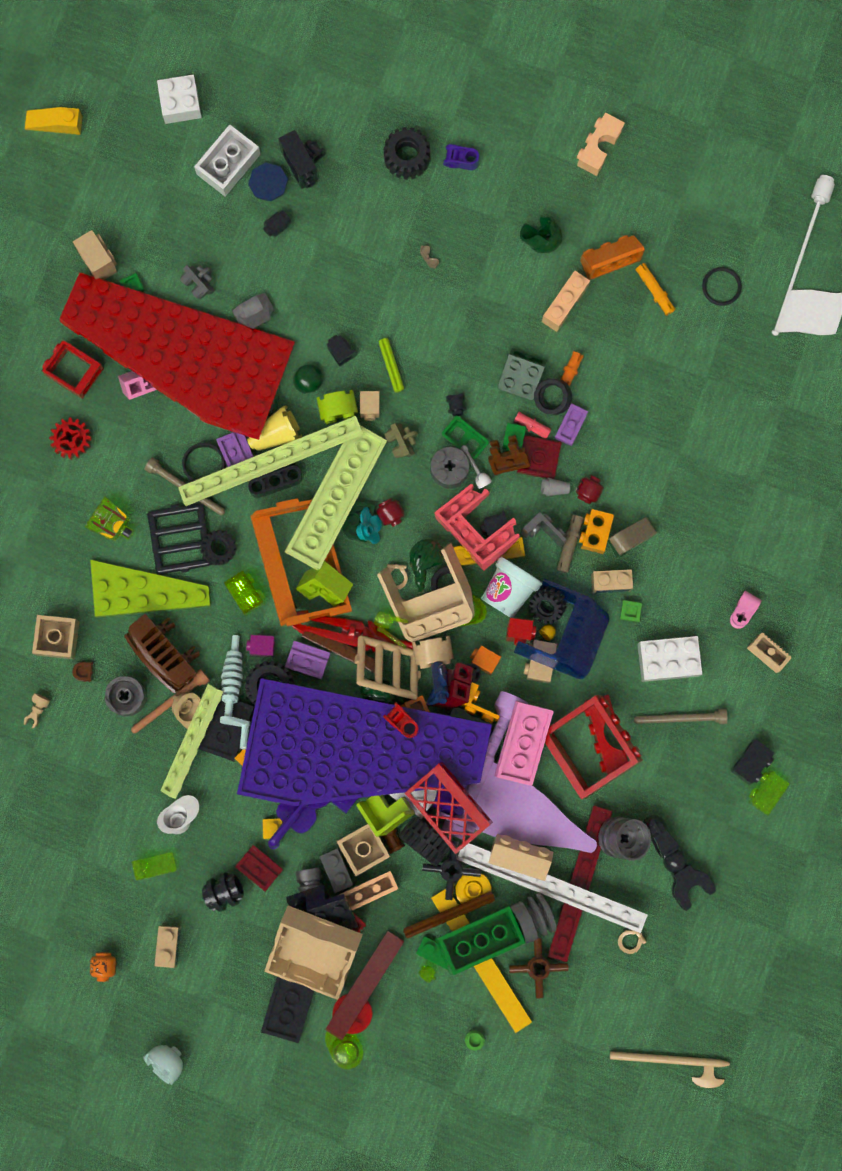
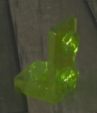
(154, 866)

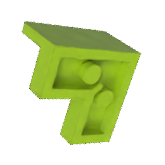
(326, 583)
(383, 817)

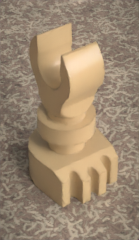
(41, 702)

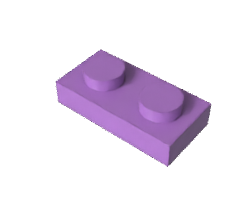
(571, 424)

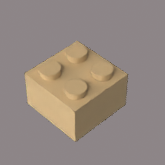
(95, 255)
(55, 637)
(363, 849)

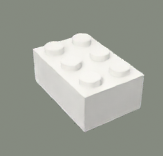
(227, 160)
(669, 659)

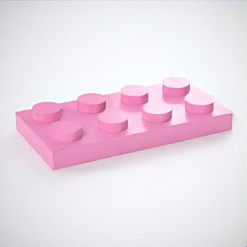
(523, 743)

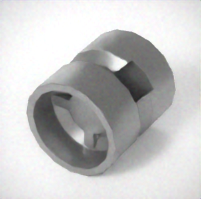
(308, 878)

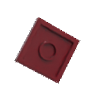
(542, 455)

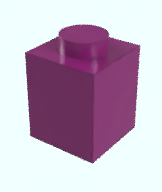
(261, 646)

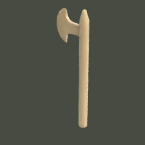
(707, 1080)

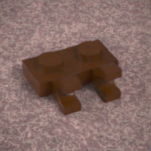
(510, 460)

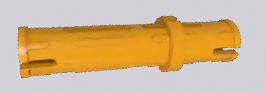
(659, 295)

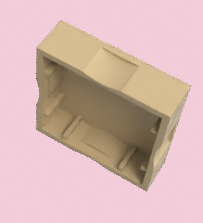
(313, 952)

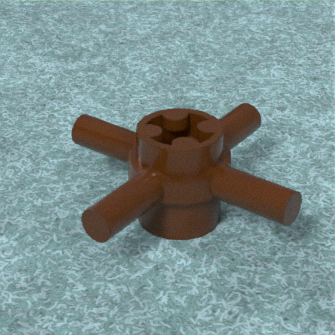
(543, 973)

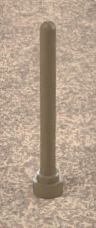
(154, 467)
(718, 716)

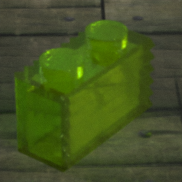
(244, 592)

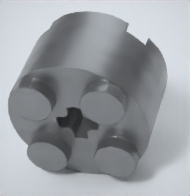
(439, 470)
(114, 696)

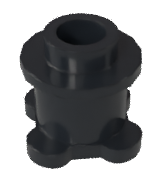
(314, 150)
(456, 404)

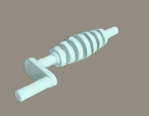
(231, 683)

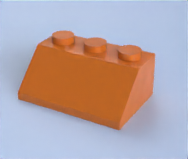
(611, 256)

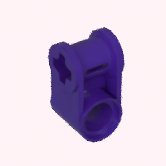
(459, 158)

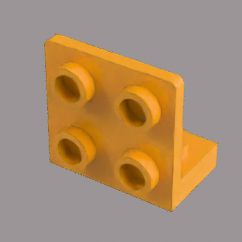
(472, 709)

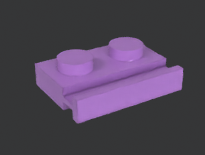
(234, 448)
(307, 660)

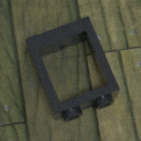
(298, 159)

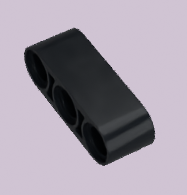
(268, 489)

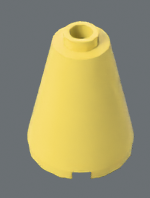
(278, 430)

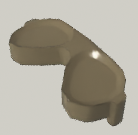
(431, 262)

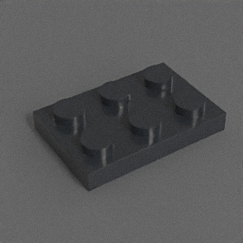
(224, 739)
(287, 1010)

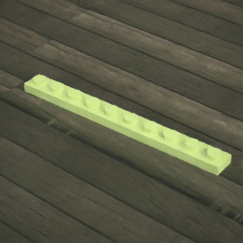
(270, 461)

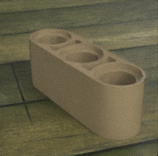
(633, 536)

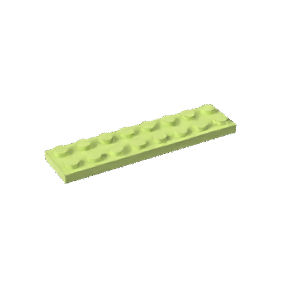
(335, 498)

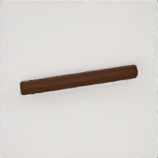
(449, 914)

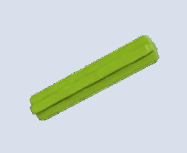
(391, 365)

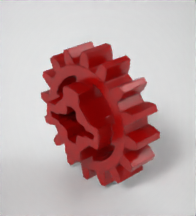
(62, 441)

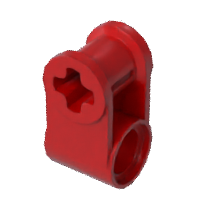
(401, 720)

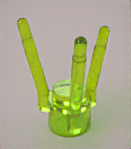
(385, 621)

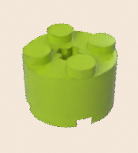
(336, 406)

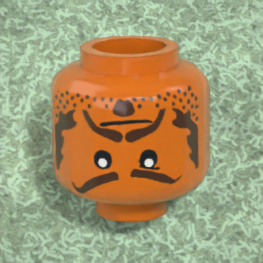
(103, 966)

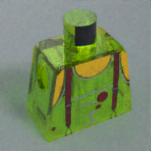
(109, 521)

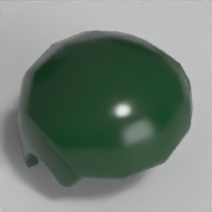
(308, 379)

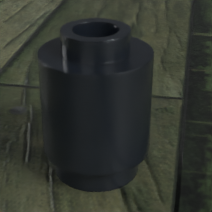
(276, 224)

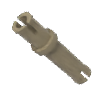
(569, 546)

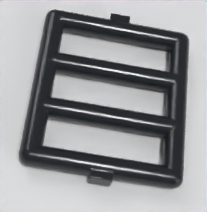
(155, 533)

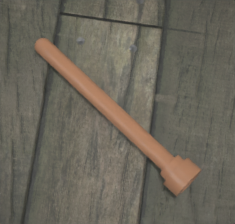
(199, 679)

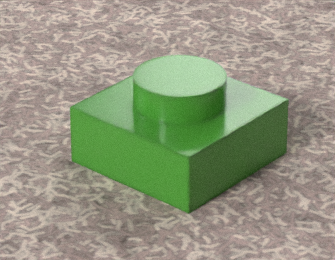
(630, 611)

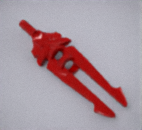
(355, 627)

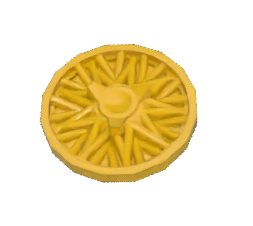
(471, 887)

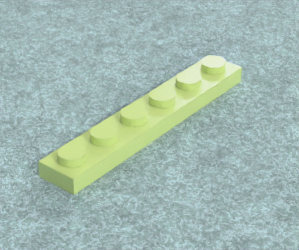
(191, 741)

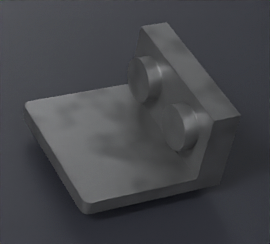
(544, 522)

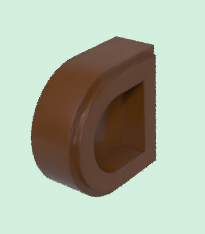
(83, 671)

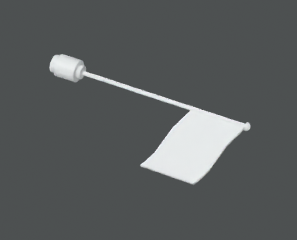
(811, 310)

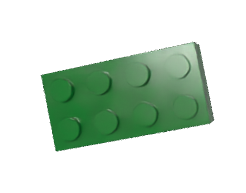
(480, 940)

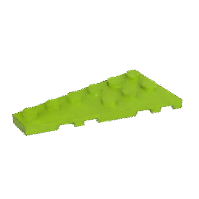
(132, 591)

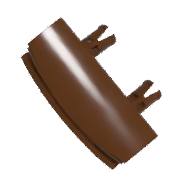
(159, 654)

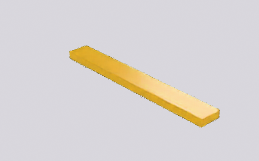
(489, 973)

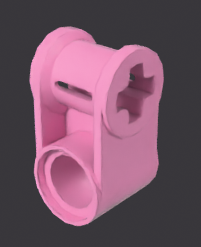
(746, 608)

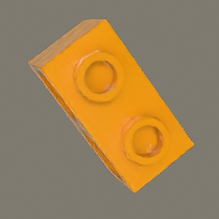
(600, 532)

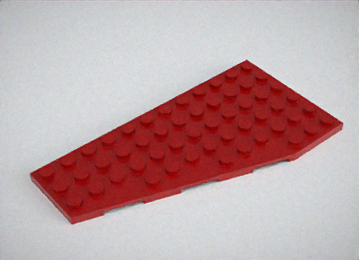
(190, 356)

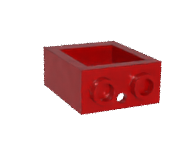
(88, 379)

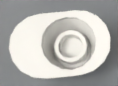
(178, 815)

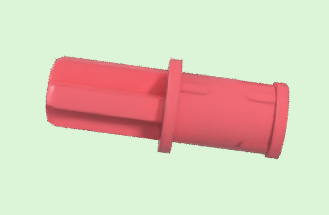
(532, 425)

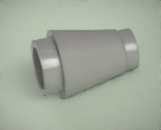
(554, 487)

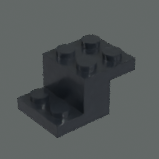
(318, 903)

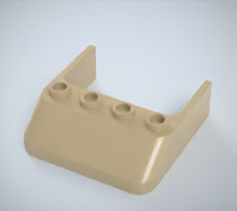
(434, 610)

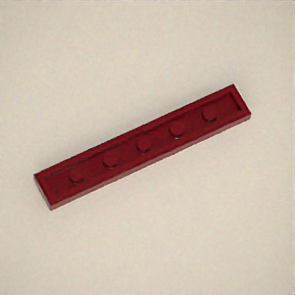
(364, 986)

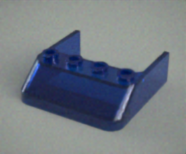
(579, 640)

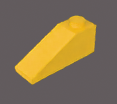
(54, 120)

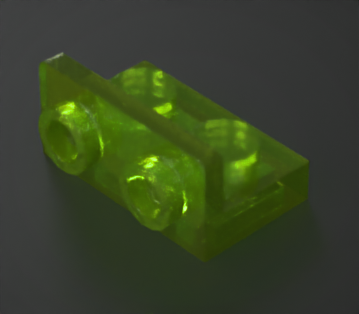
(768, 792)

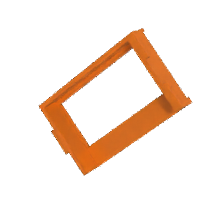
(275, 569)

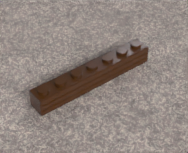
(339, 649)

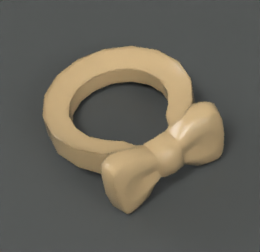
(402, 568)
(630, 951)

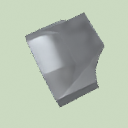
(254, 311)

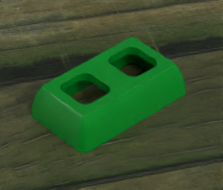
(470, 433)

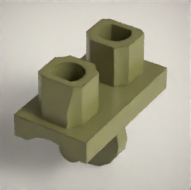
(405, 440)

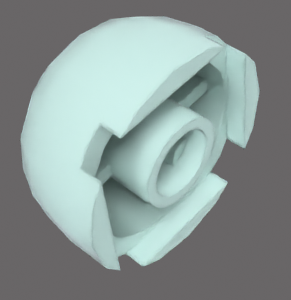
(165, 1062)

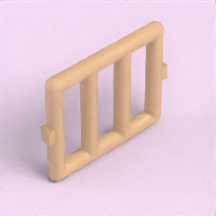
(397, 650)

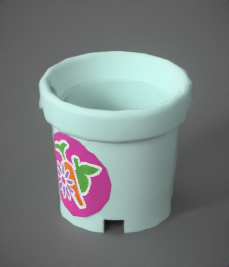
(509, 587)

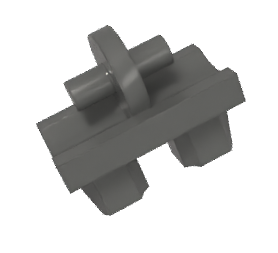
(203, 286)

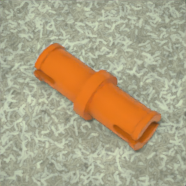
(571, 368)

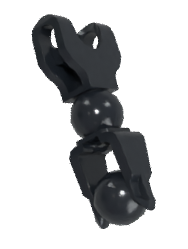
(676, 862)

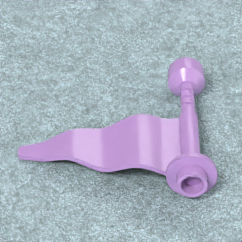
(517, 807)

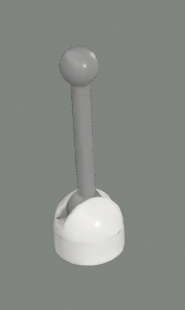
(482, 479)

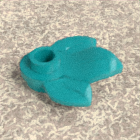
(369, 526)

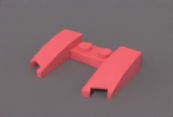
(453, 519)

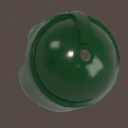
(545, 238)

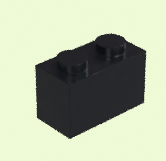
(753, 762)

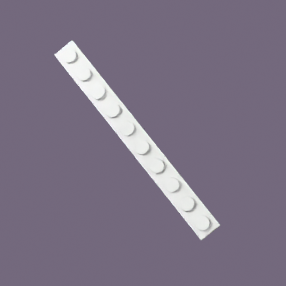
(559, 890)

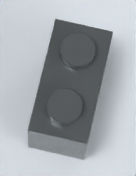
(336, 870)

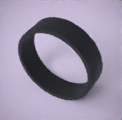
(192, 448)

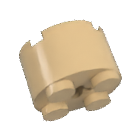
(433, 651)

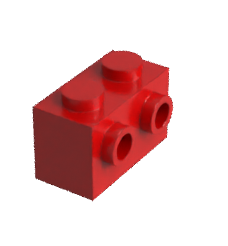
(520, 630)

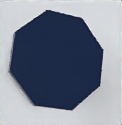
(268, 182)

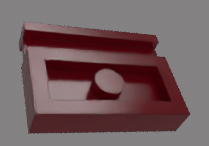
(259, 868)

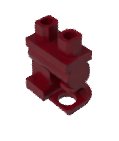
(457, 684)

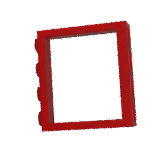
(567, 765)

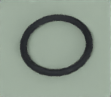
(726, 270)

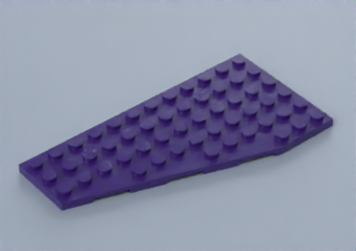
(339, 747)

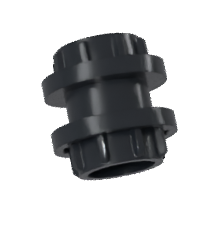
(222, 892)

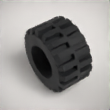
(407, 167)
(261, 671)
(424, 840)

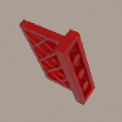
(462, 797)

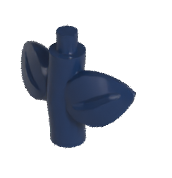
(440, 689)

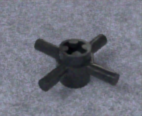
(451, 878)

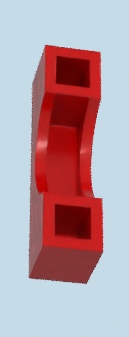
(610, 757)

